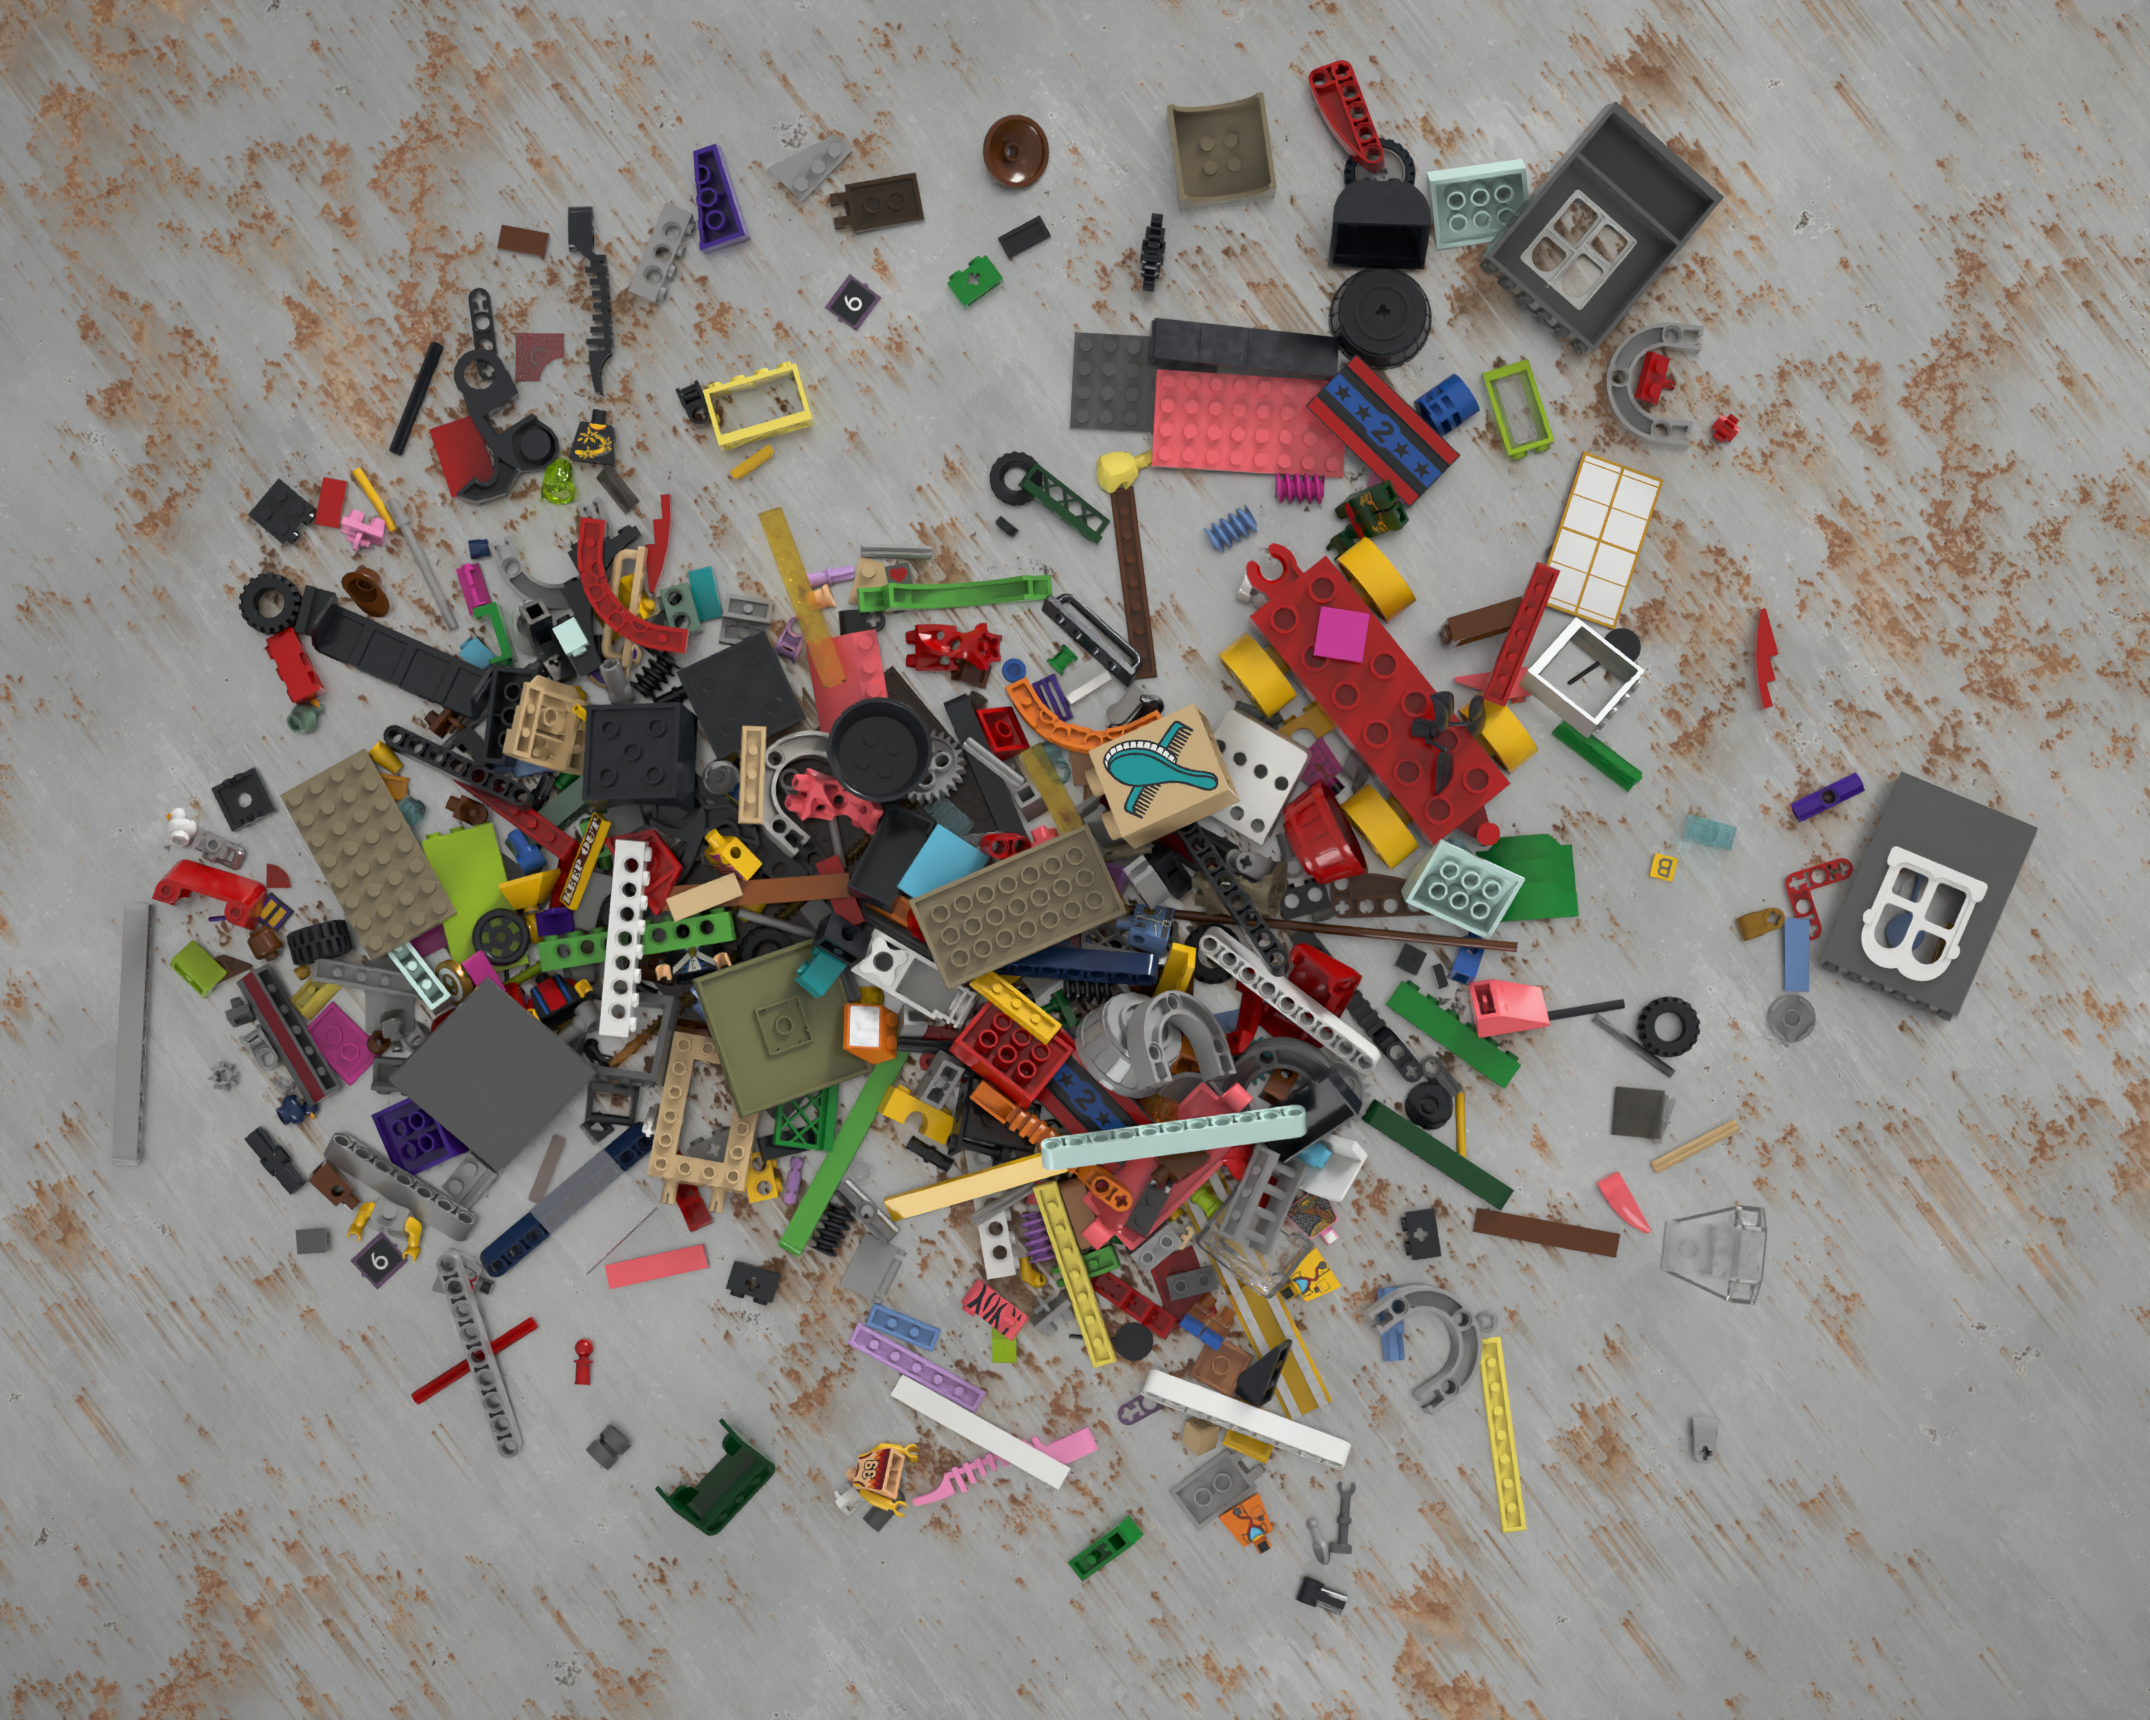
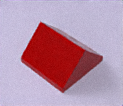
(1002, 732)

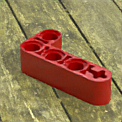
(1005, 845)

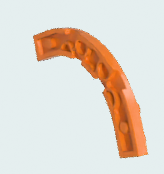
(1056, 731)

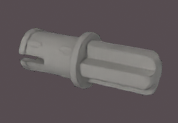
(1669, 1103)

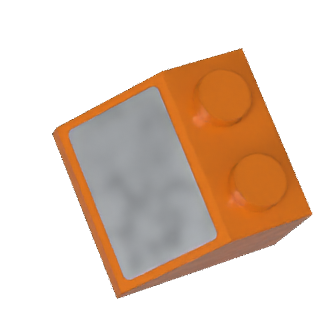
(870, 1032)

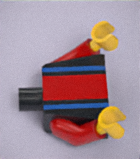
(556, 998)

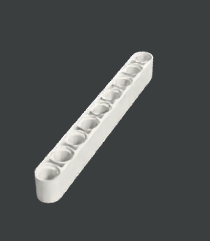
(1293, 1011)
(1246, 1418)

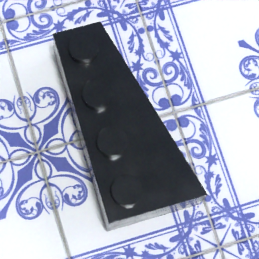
(504, 697)

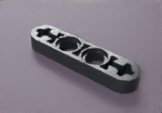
(487, 334)

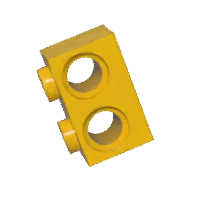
(756, 1177)

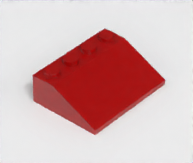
(1009, 1055)

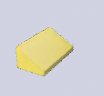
(313, 997)

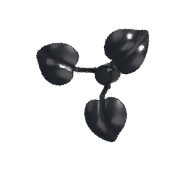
(1430, 729)

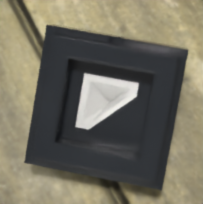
(598, 1130)

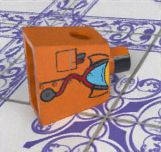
(1249, 1523)

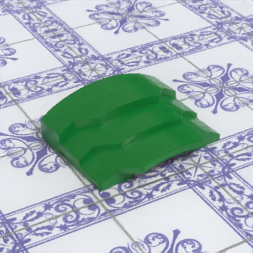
(1548, 876)

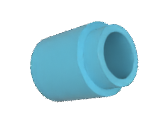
(1315, 1155)

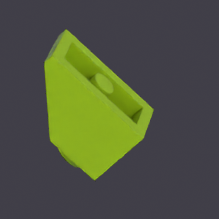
(1002, 1348)

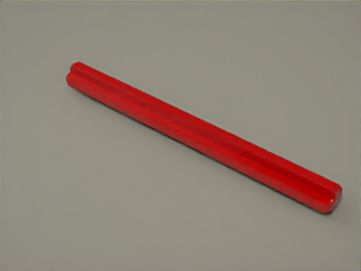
(463, 1367)

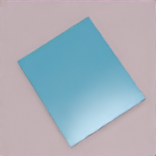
(941, 862)

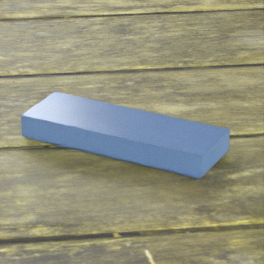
(1796, 954)
(903, 1327)

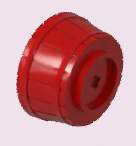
(1322, 836)

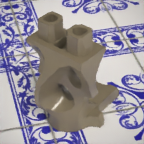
(1264, 894)

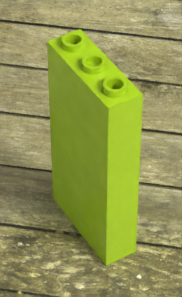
(470, 871)

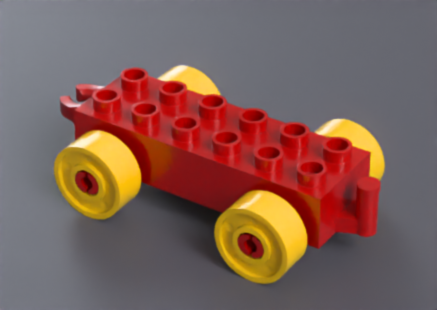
(1374, 702)

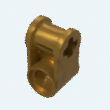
(1756, 923)

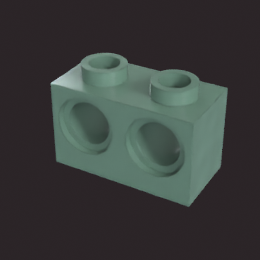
(685, 608)

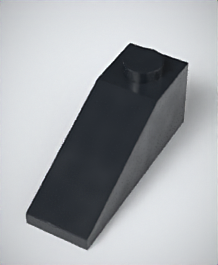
(1260, 1380)

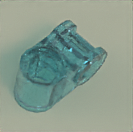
(1057, 759)

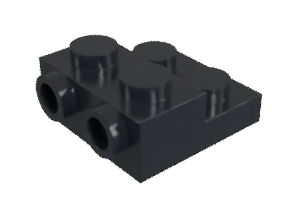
(283, 512)

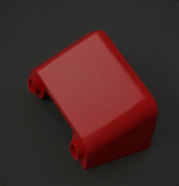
(243, 895)
(1322, 979)

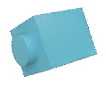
(476, 653)

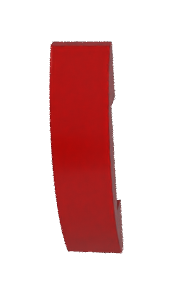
(1248, 1019)

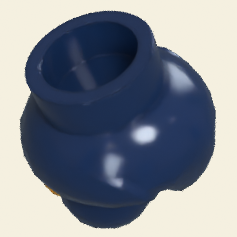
(293, 1112)

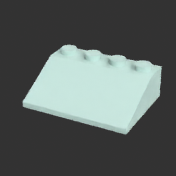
(1475, 201)
(1462, 888)

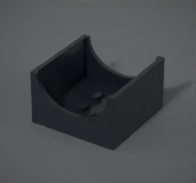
(740, 689)
(639, 755)

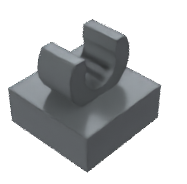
(240, 1013)

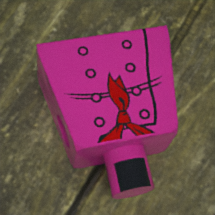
(1323, 766)

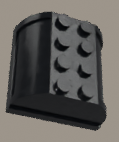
(1380, 226)

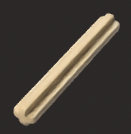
(1695, 1146)

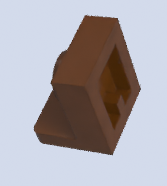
(970, 674)

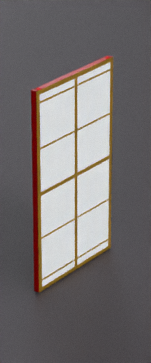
(1600, 538)

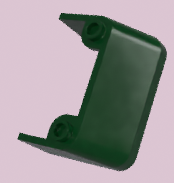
(725, 1487)

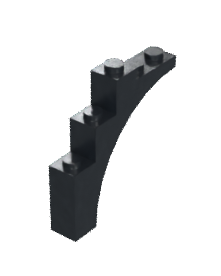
(590, 661)

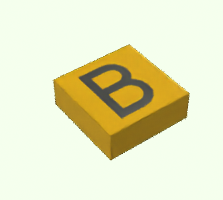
(1663, 867)

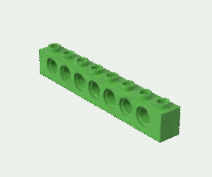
(723, 931)

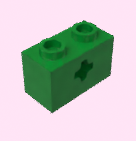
(988, 280)

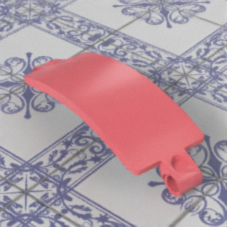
(1136, 1172)

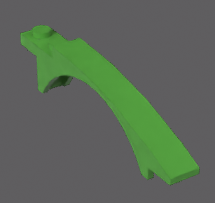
(954, 595)

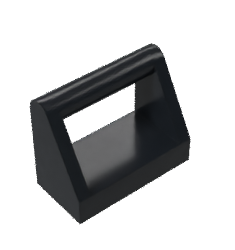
(612, 1089)

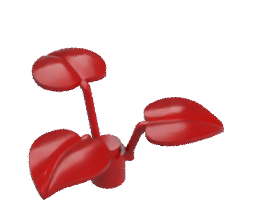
(1237, 1161)

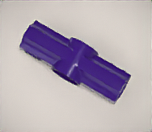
(1841, 791)

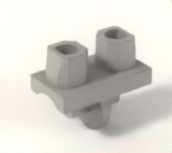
(1048, 1310)

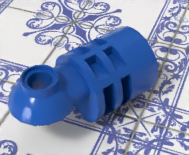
(1447, 405)

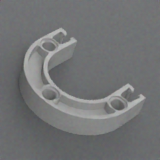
(1620, 396)
(529, 587)
(788, 749)
(1140, 873)
(1194, 1020)
(1465, 1337)

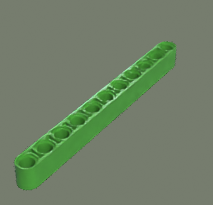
(843, 1152)

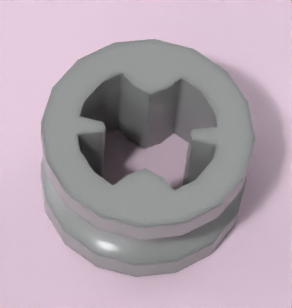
(1494, 1320)

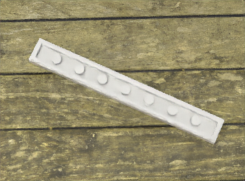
(980, 1432)

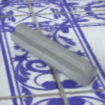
(896, 551)
(993, 763)
(1002, 1203)

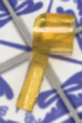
(302, 972)

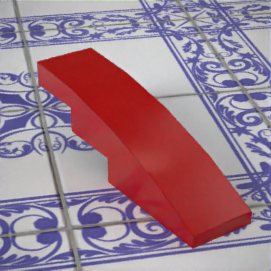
(659, 551)
(1763, 650)
(692, 1205)
(1134, 1304)

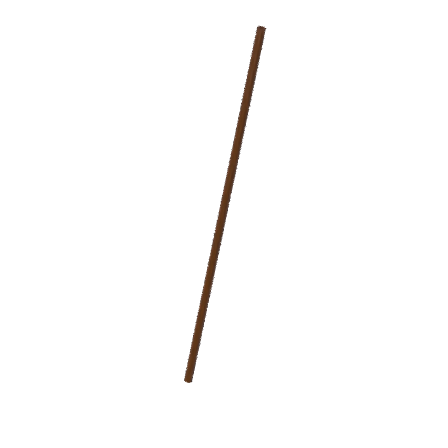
(1351, 931)

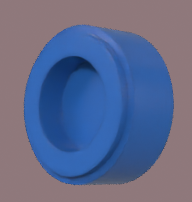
(1013, 670)

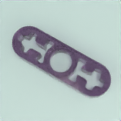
(1136, 1417)

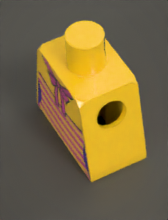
(730, 855)

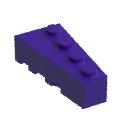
(718, 206)

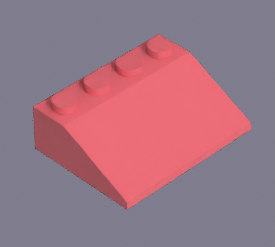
(864, 675)

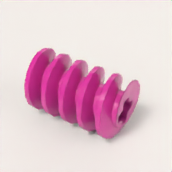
(1299, 488)

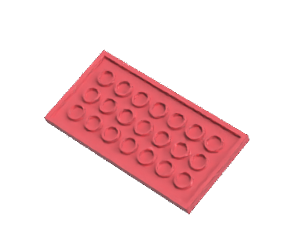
(1241, 425)

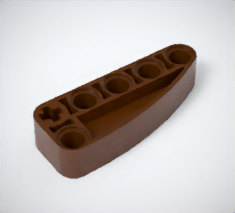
(1376, 889)

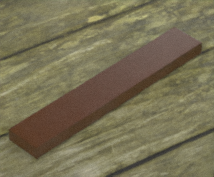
(1546, 1232)

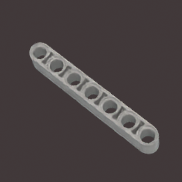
(399, 1186)

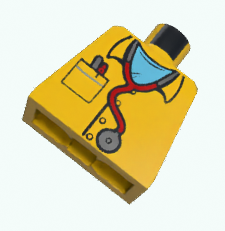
(1311, 1278)

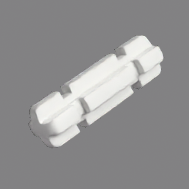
(651, 1120)

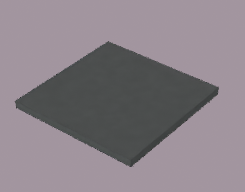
(492, 1074)

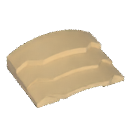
(547, 729)

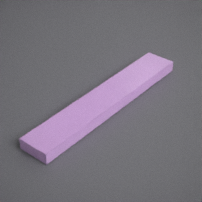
(916, 1367)

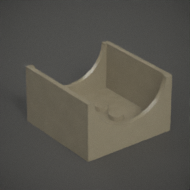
(1221, 153)

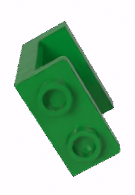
(494, 613)

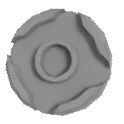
(1791, 1018)

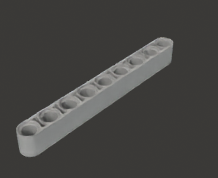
(476, 1365)

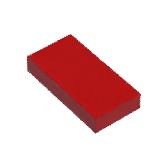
(331, 503)

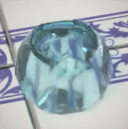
(412, 810)

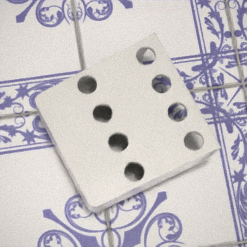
(1262, 768)

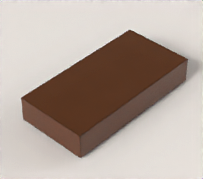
(523, 241)

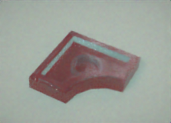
(535, 352)

